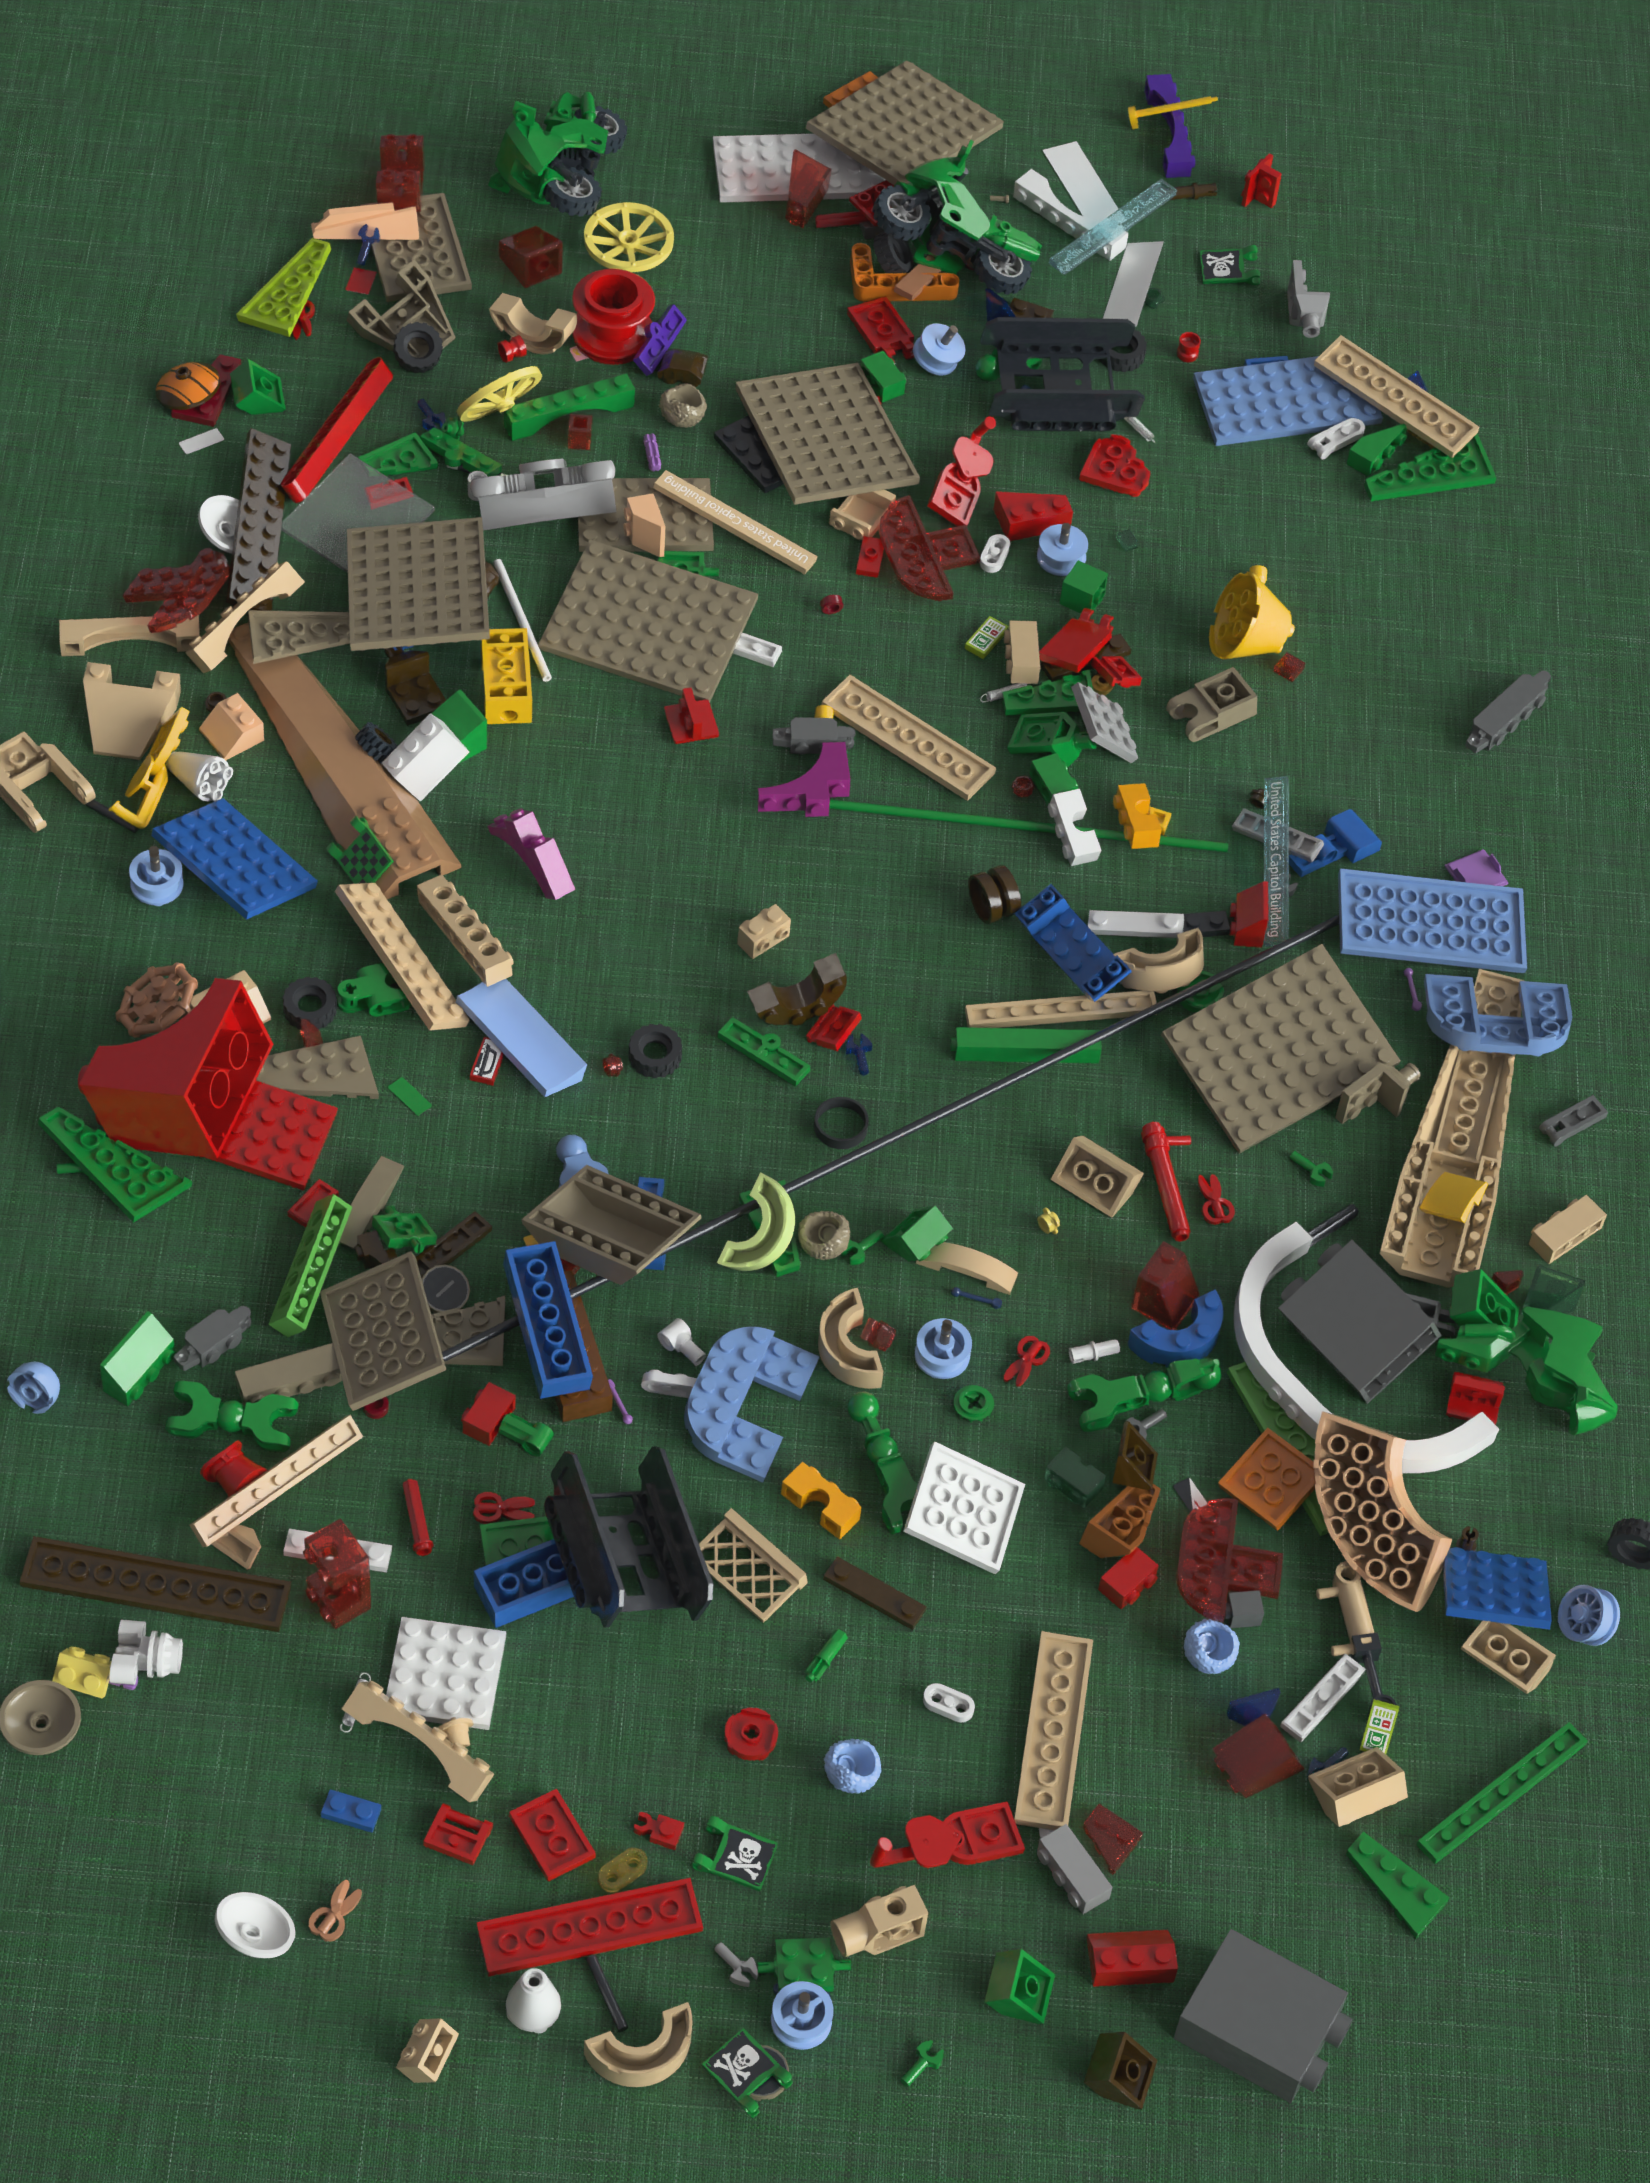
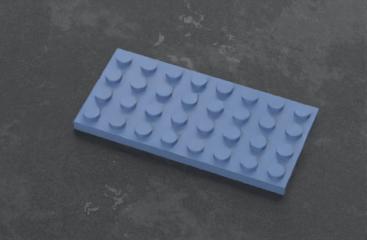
(1276, 401)
(1432, 921)

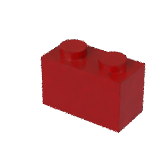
(487, 1413)
(1128, 1578)

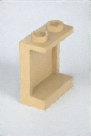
(861, 513)

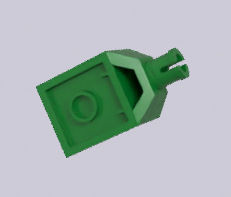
(1050, 733)

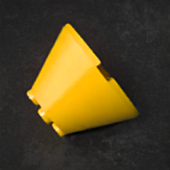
(1249, 620)

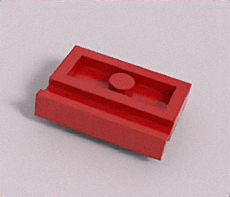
(1116, 670)
(834, 1027)

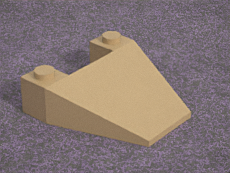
(127, 717)

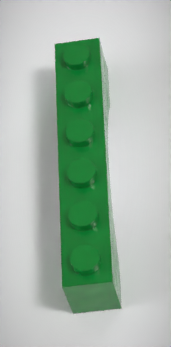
(530, 416)

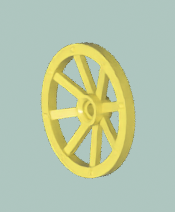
(628, 240)
(501, 400)

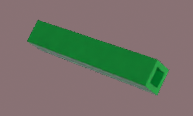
(1020, 1044)

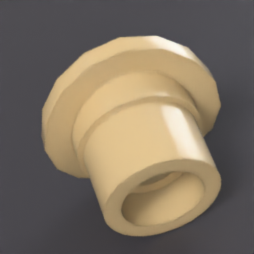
(457, 1730)

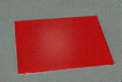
(361, 281)

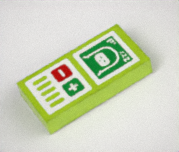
(986, 637)
(1379, 1726)

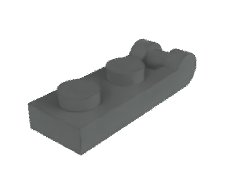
(1573, 1120)

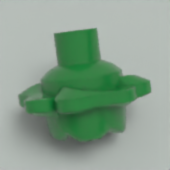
(453, 427)

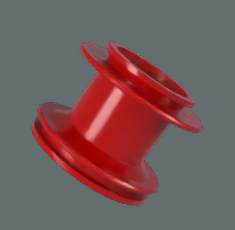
(612, 315)

